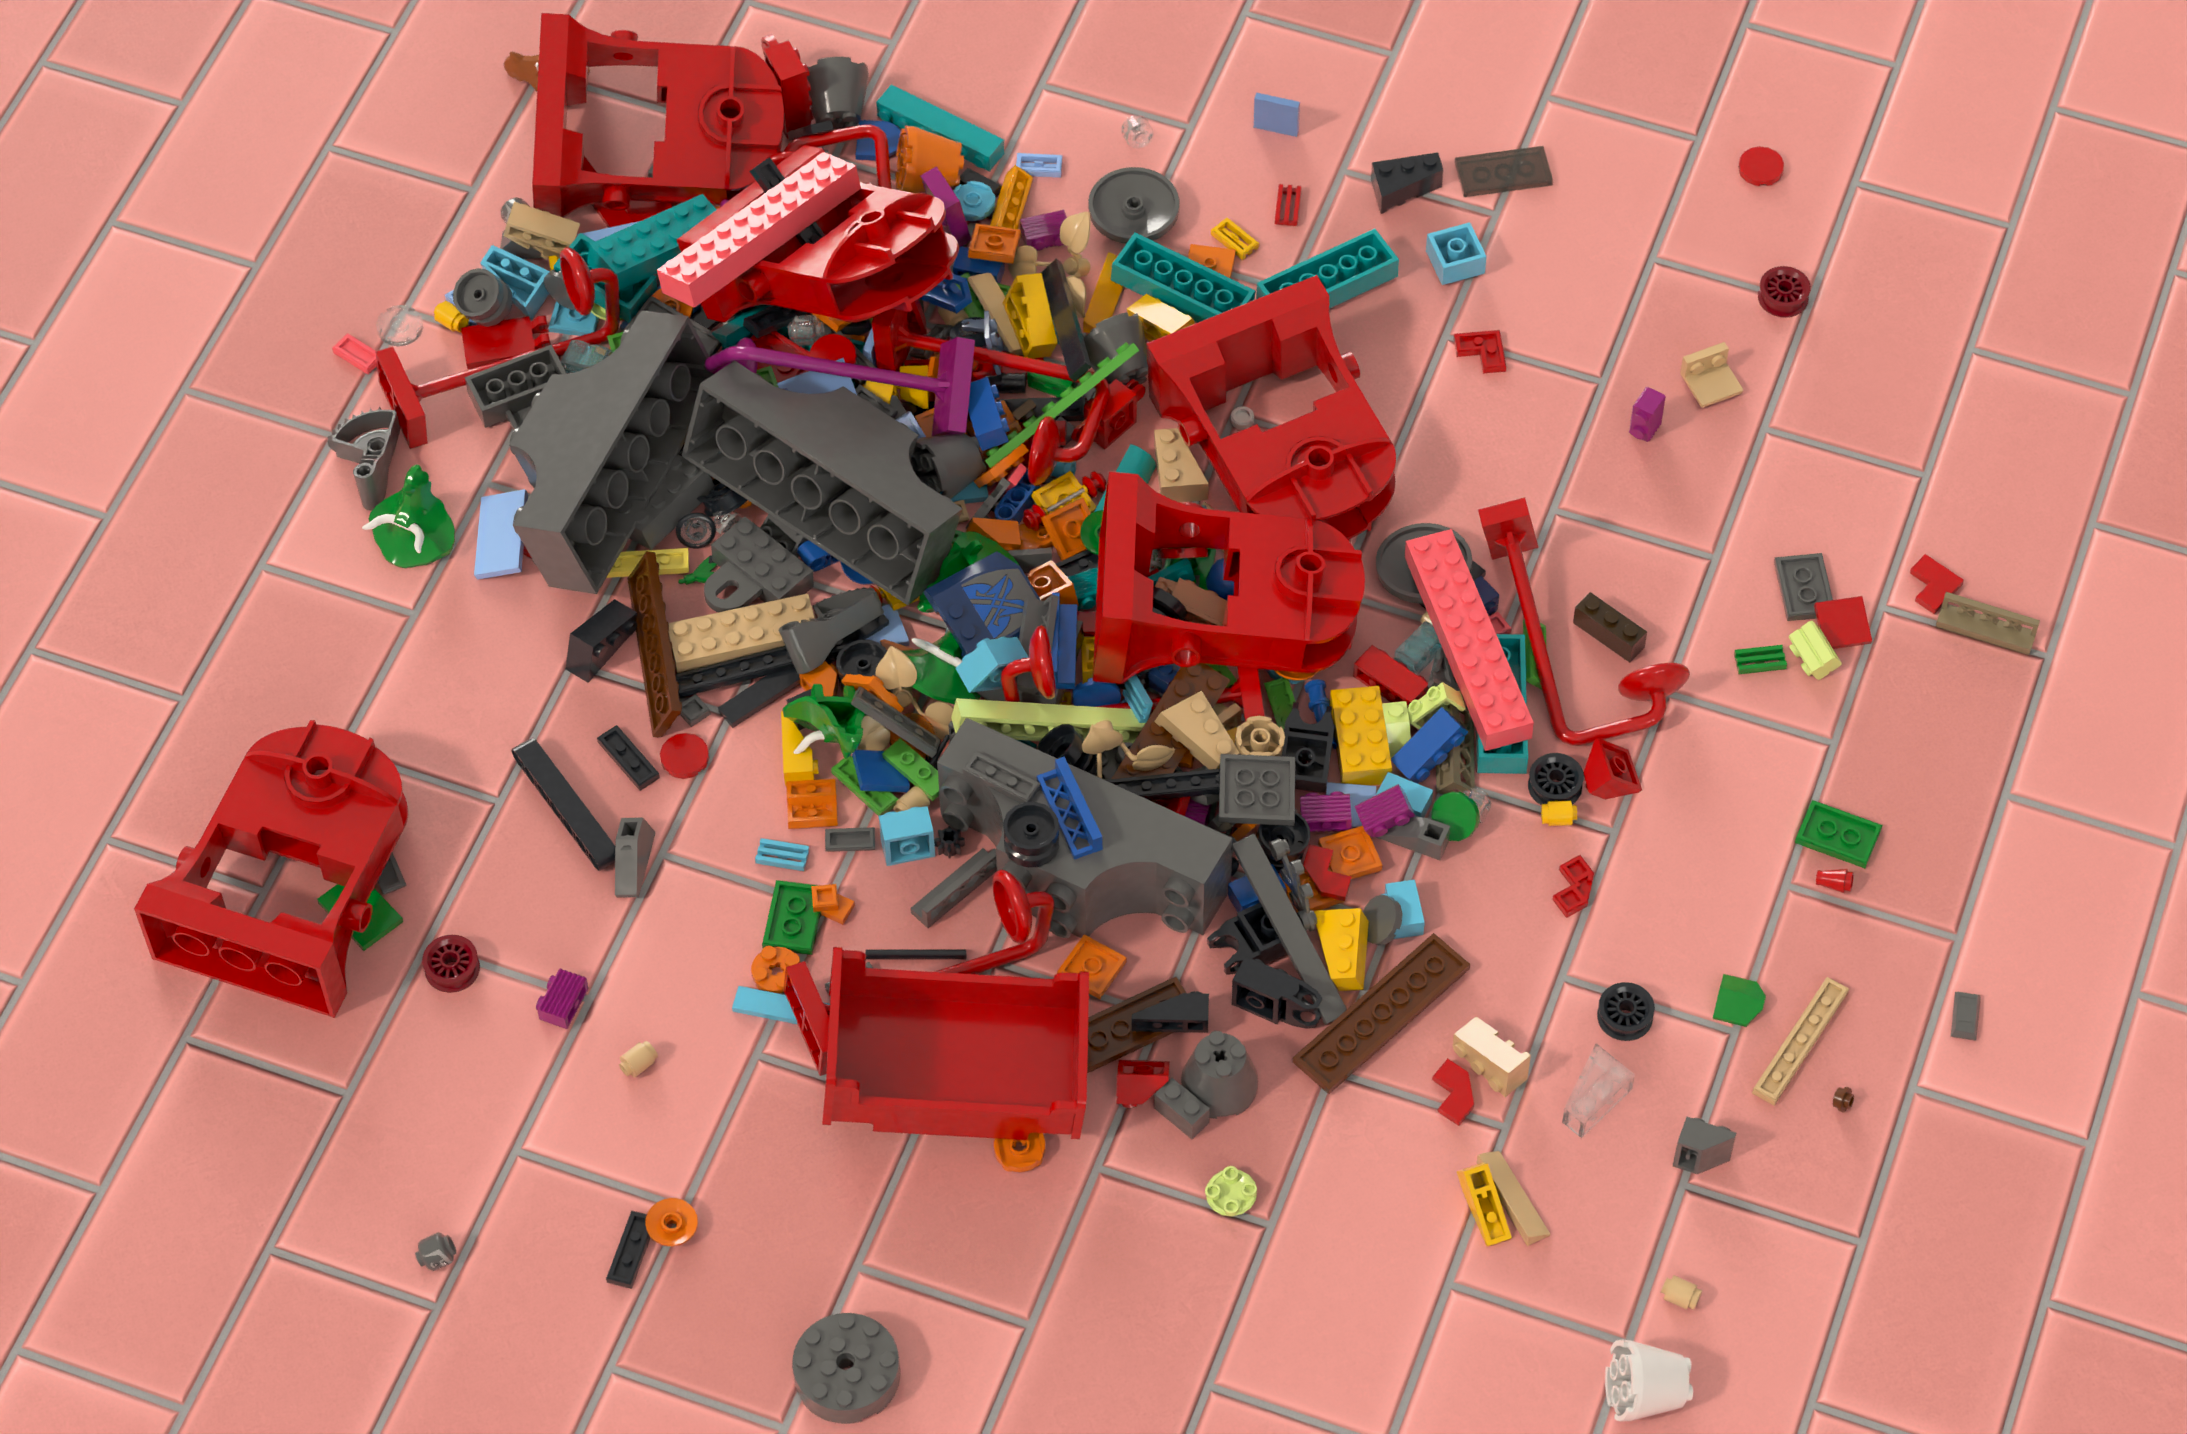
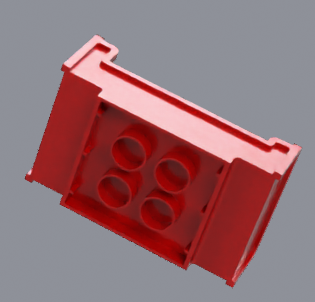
(956, 1051)

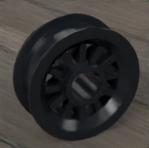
(721, 499)
(1555, 767)
(1617, 1023)

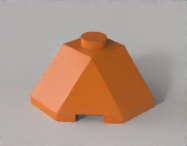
(1050, 579)

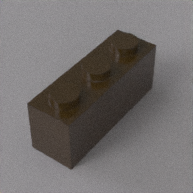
(1609, 627)

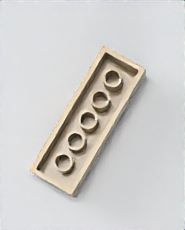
(734, 632)

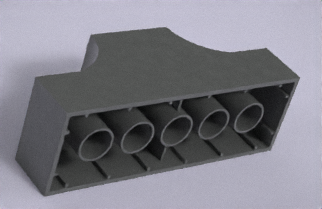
(605, 443)
(828, 472)
(1148, 856)

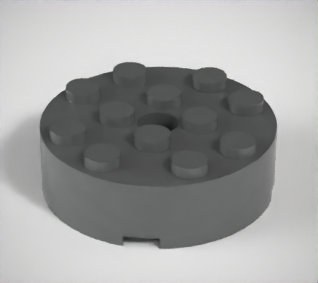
(835, 1345)

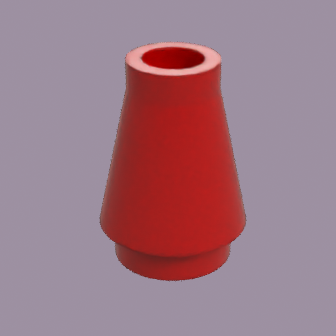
(1838, 880)

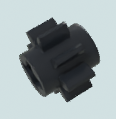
(949, 842)

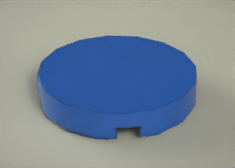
(1096, 694)

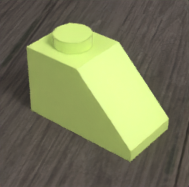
(1397, 725)

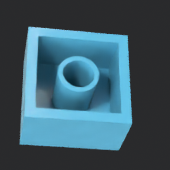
(1456, 253)
(983, 666)
(907, 835)

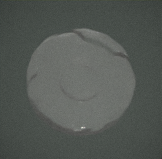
(399, 325)

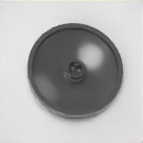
(1133, 202)
(1392, 565)

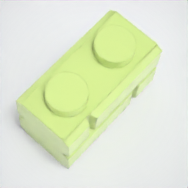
(1814, 650)

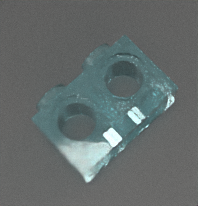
(1418, 648)

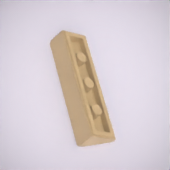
(991, 299)
(1514, 1199)

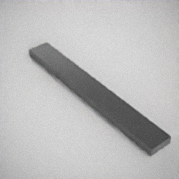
(1288, 926)

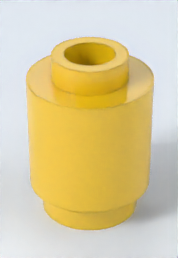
(450, 317)
(1558, 813)

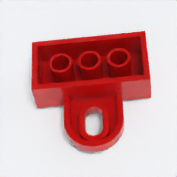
(792, 78)

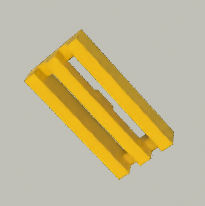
(1231, 241)

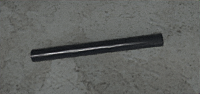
(872, 954)

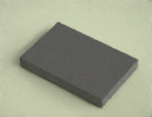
(1802, 584)

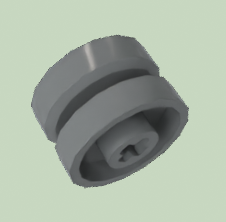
(482, 297)

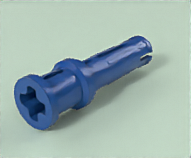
(1318, 700)

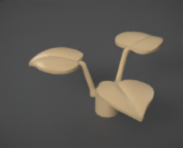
(1074, 234)
(900, 675)
(1104, 738)

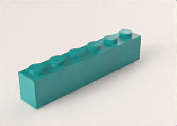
(904, 109)

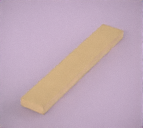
(1800, 1041)

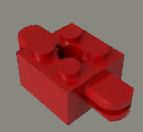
(1118, 415)

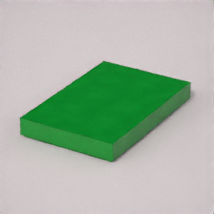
(1838, 834)
(792, 918)
(382, 921)

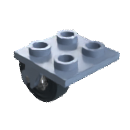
(982, 331)

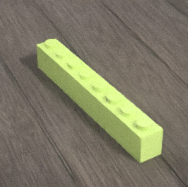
(1035, 720)

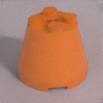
(920, 152)

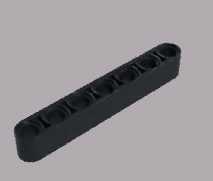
(565, 803)

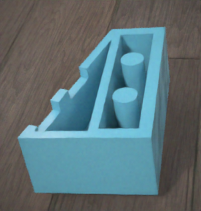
(522, 276)

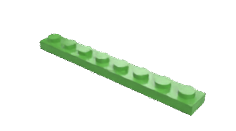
(1068, 396)

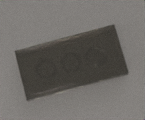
(1503, 171)

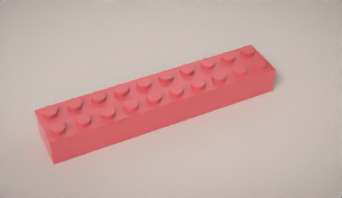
(758, 229)
(1468, 640)

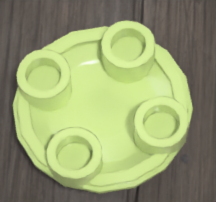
(1231, 1192)

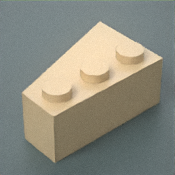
(540, 230)
(1177, 469)
(1198, 729)
(1491, 1056)

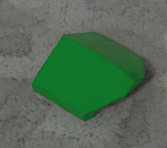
(1738, 1001)

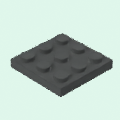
(1257, 789)

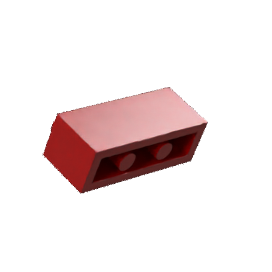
(1392, 677)

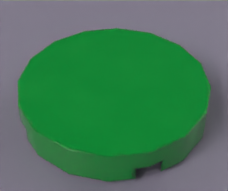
(1457, 812)

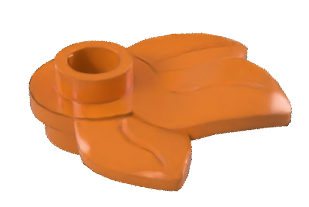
(1034, 539)

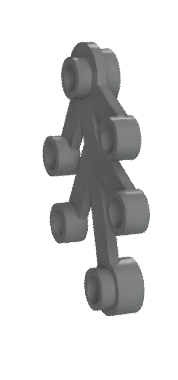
(1290, 875)

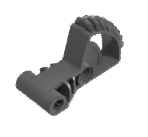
(370, 450)
(836, 618)

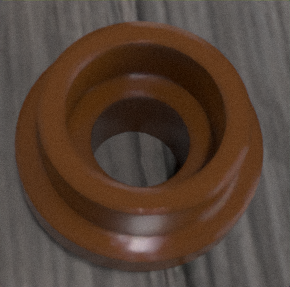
(1843, 1099)

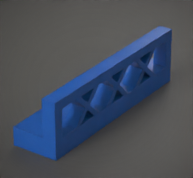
(949, 295)
(1064, 645)
(1077, 803)

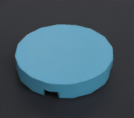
(976, 200)

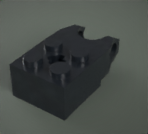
(1309, 743)
(1250, 936)
(1273, 994)

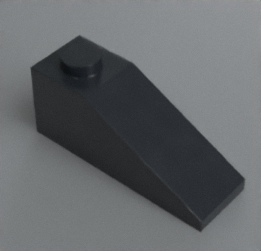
(1178, 1014)

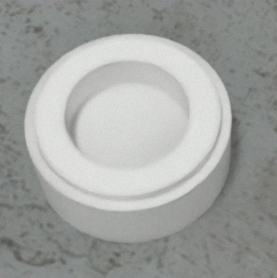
(1242, 418)

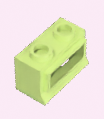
(1440, 696)

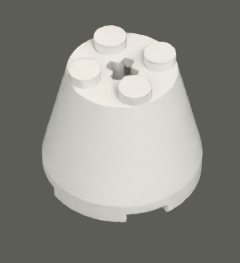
(1646, 1380)

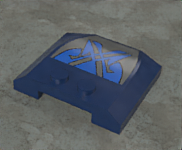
(982, 601)

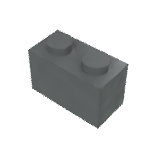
(1181, 1108)

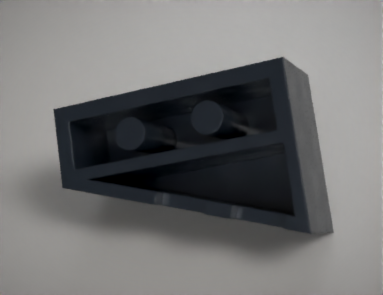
(1404, 178)
(599, 639)

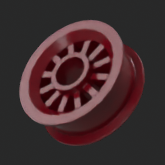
(1784, 291)
(451, 977)

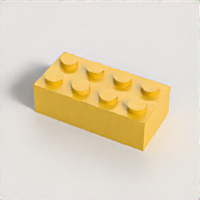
(1360, 735)

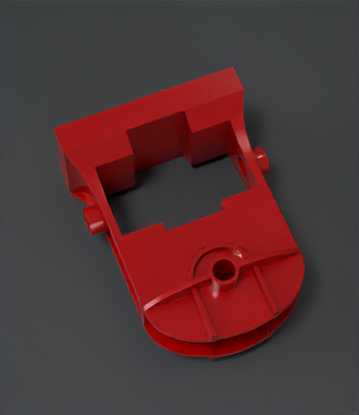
(718, 123)
(870, 263)
(1318, 466)
(1291, 578)
(302, 796)

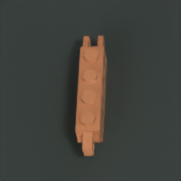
(1201, 604)

